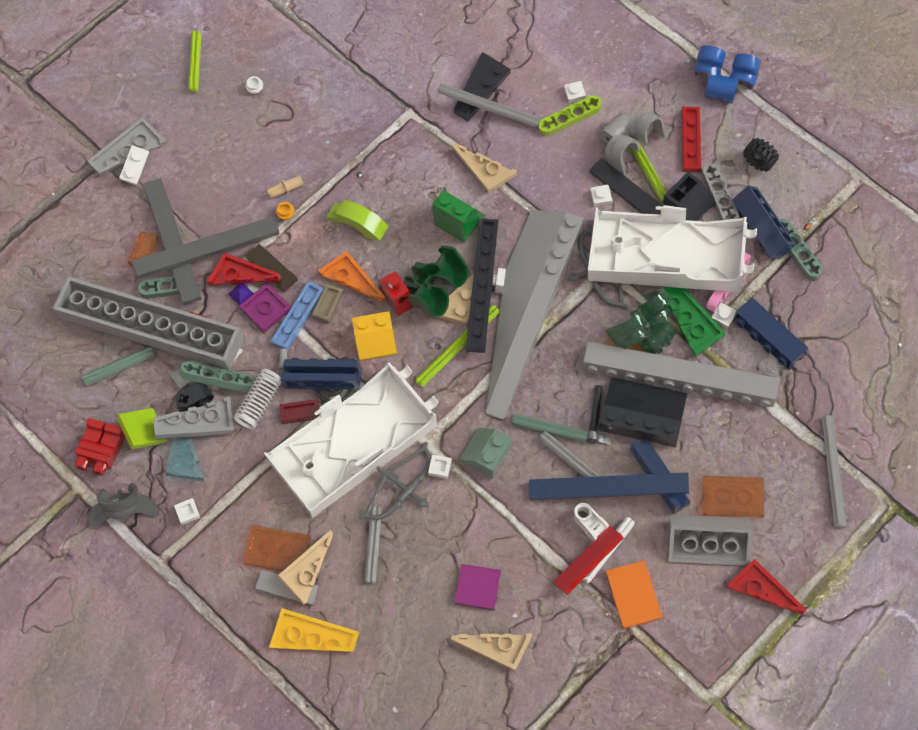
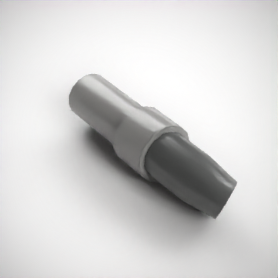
(283, 355)

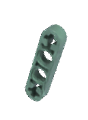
(801, 247)
(217, 375)

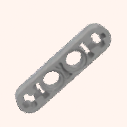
(719, 195)

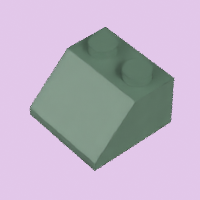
(487, 451)

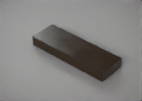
(263, 258)

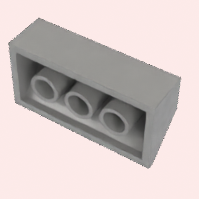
(709, 540)

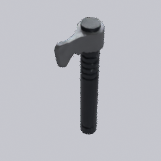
(593, 436)

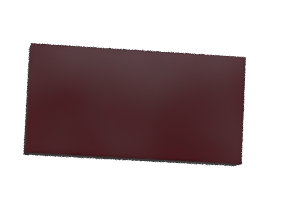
(299, 411)

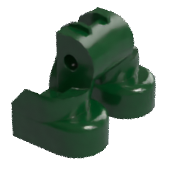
(430, 297)

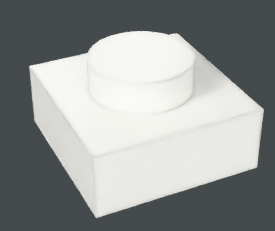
(574, 92)
(601, 195)
(498, 280)
(724, 315)
(440, 466)
(187, 511)

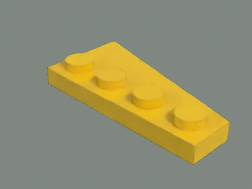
(309, 633)

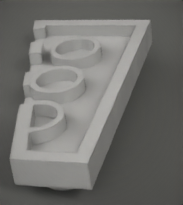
(200, 421)

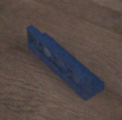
(653, 464)

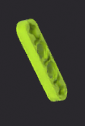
(571, 117)

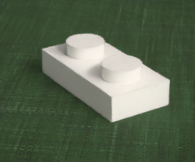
(134, 165)

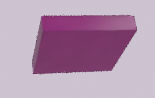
(265, 308)
(477, 587)

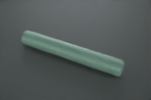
(118, 365)
(551, 428)

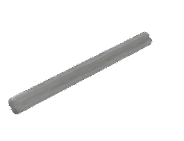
(488, 105)
(833, 471)

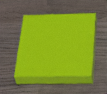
(139, 428)

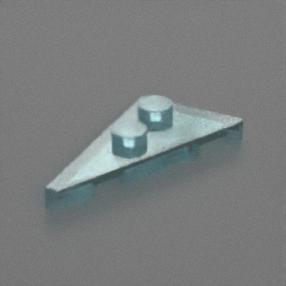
(183, 460)

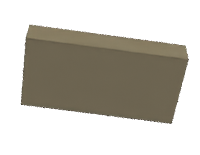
(327, 303)

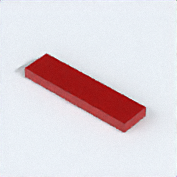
(691, 139)
(588, 560)

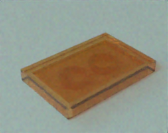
(733, 496)
(274, 548)

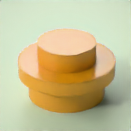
(285, 210)

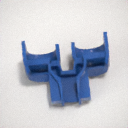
(711, 60)

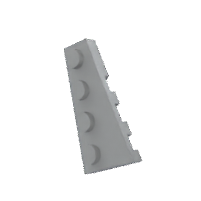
(115, 153)

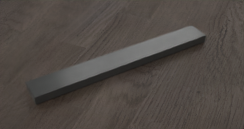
(171, 238)
(205, 247)

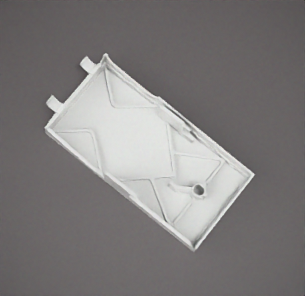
(669, 250)
(352, 439)

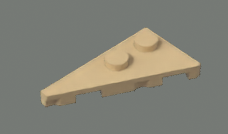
(488, 172)
(460, 303)
(302, 573)
(502, 649)

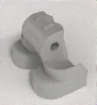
(618, 132)

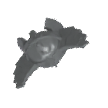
(120, 506)

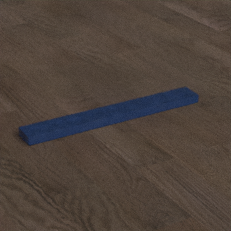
(609, 486)

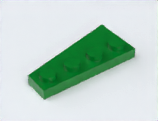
(693, 320)

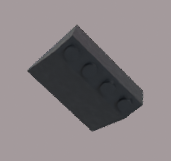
(643, 412)

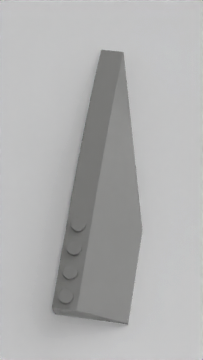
(527, 297)

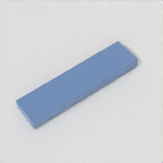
(297, 316)

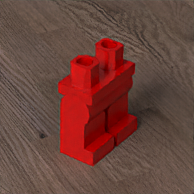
(99, 446)

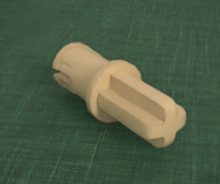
(285, 186)

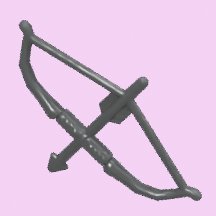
(596, 285)
(392, 479)

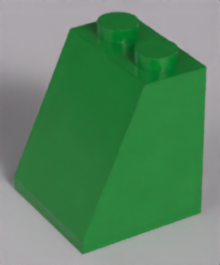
(455, 216)

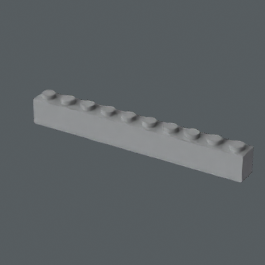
(681, 374)

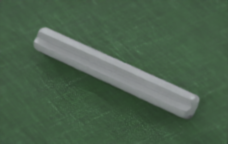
(566, 455)
(373, 547)

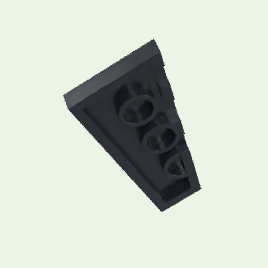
(483, 82)

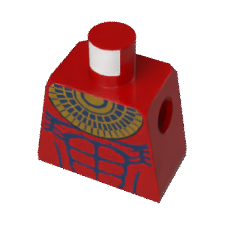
(394, 289)

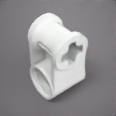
(593, 524)

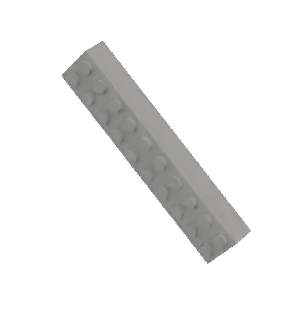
(149, 323)

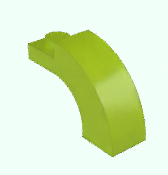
(358, 217)

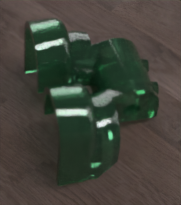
(634, 330)

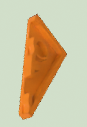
(348, 273)

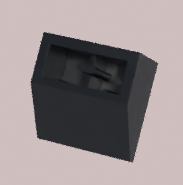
(690, 194)

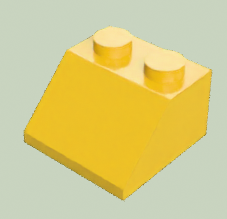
(374, 336)

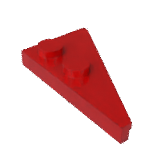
(238, 271)
(761, 585)

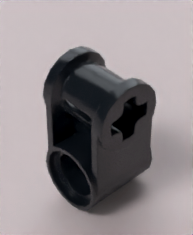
(195, 395)

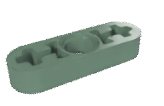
(159, 282)

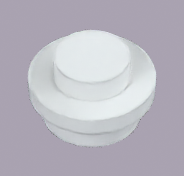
(254, 85)

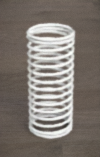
(253, 422)

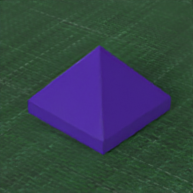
(240, 293)

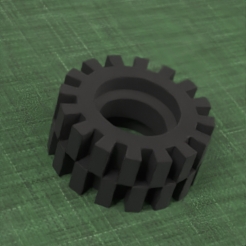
(760, 154)

